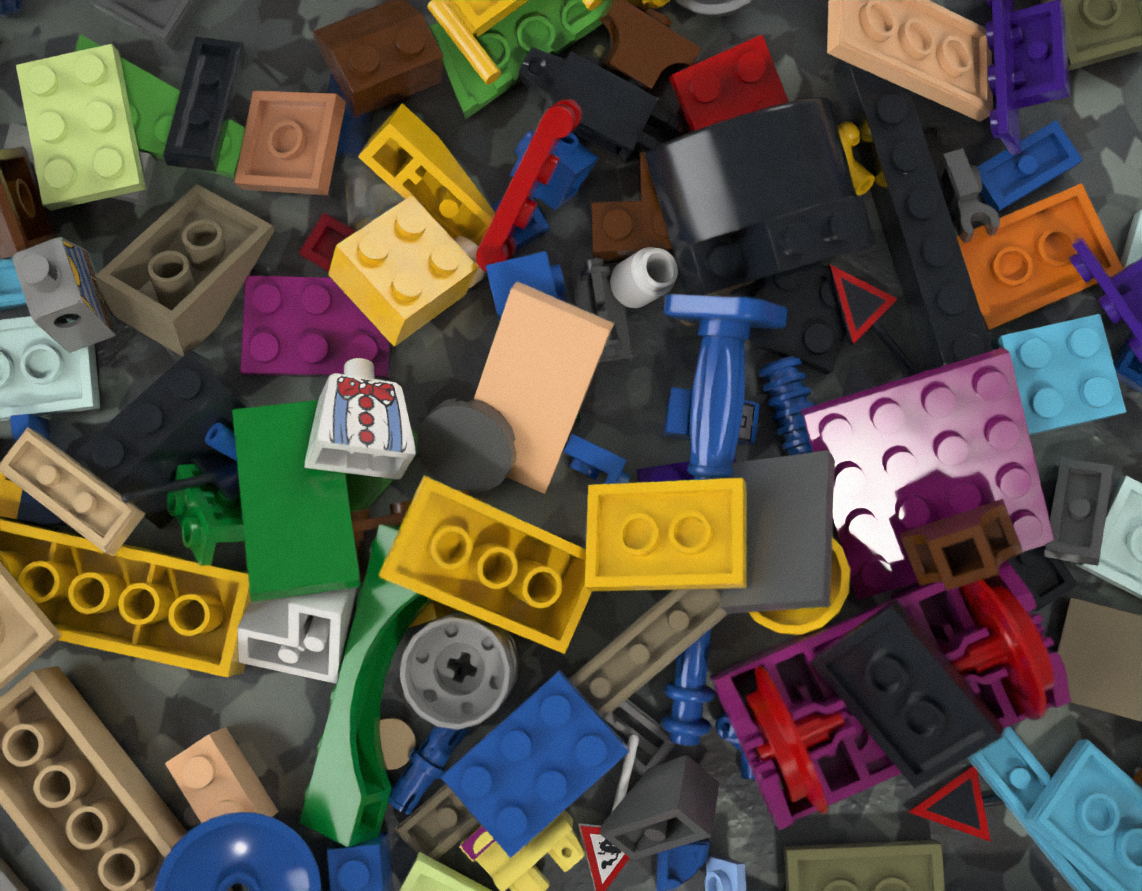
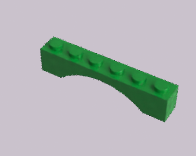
(349, 775)

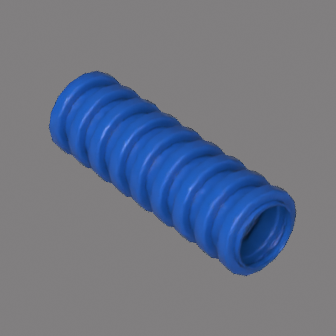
(788, 399)

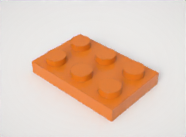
(1030, 254)

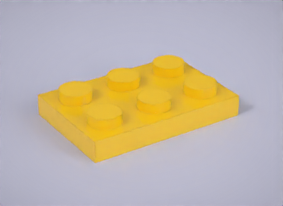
(666, 535)

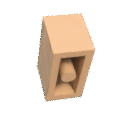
(219, 778)

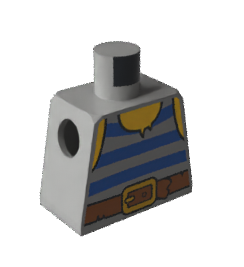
(60, 283)

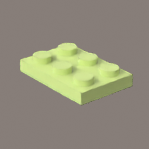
(80, 127)

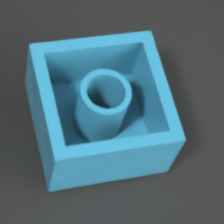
(1064, 374)

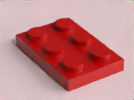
(729, 85)

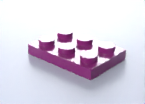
(306, 329)

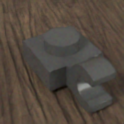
(960, 189)

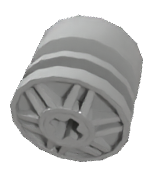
(435, 681)

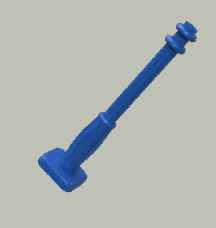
(714, 436)

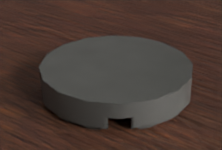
(467, 445)

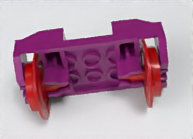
(819, 747)

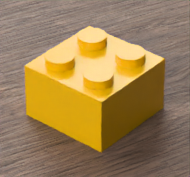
(402, 270)

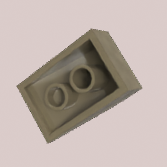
(184, 269)

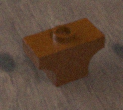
(643, 43)
(962, 546)

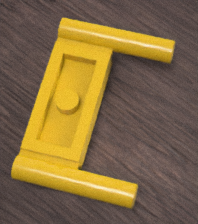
(469, 17)

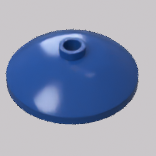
(240, 850)

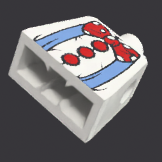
(361, 425)

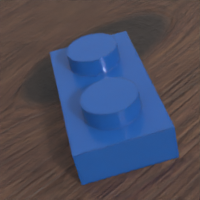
(1042, 159)

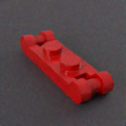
(535, 167)

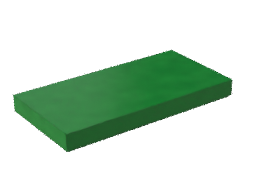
(291, 514)

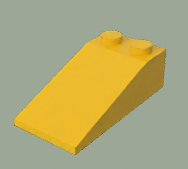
(489, 565)

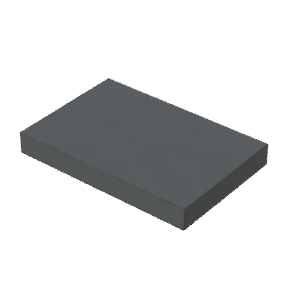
(786, 533)

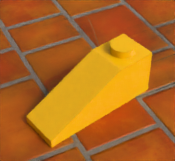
(421, 165)

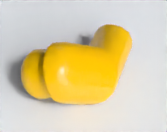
(860, 175)

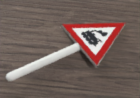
(602, 856)

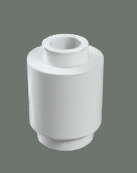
(643, 277)

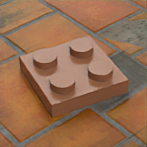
(290, 142)

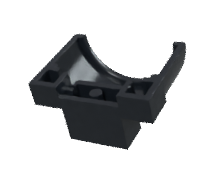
(764, 172)

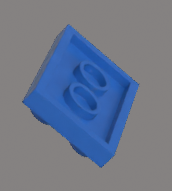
(535, 763)

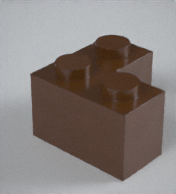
(629, 226)

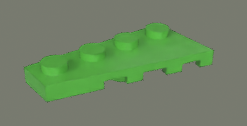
(536, 24)
(152, 113)

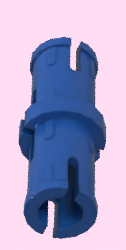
(424, 767)

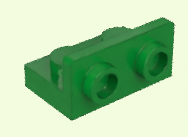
(205, 516)

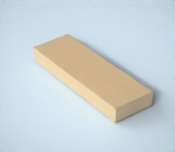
(70, 491)

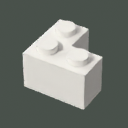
(299, 633)

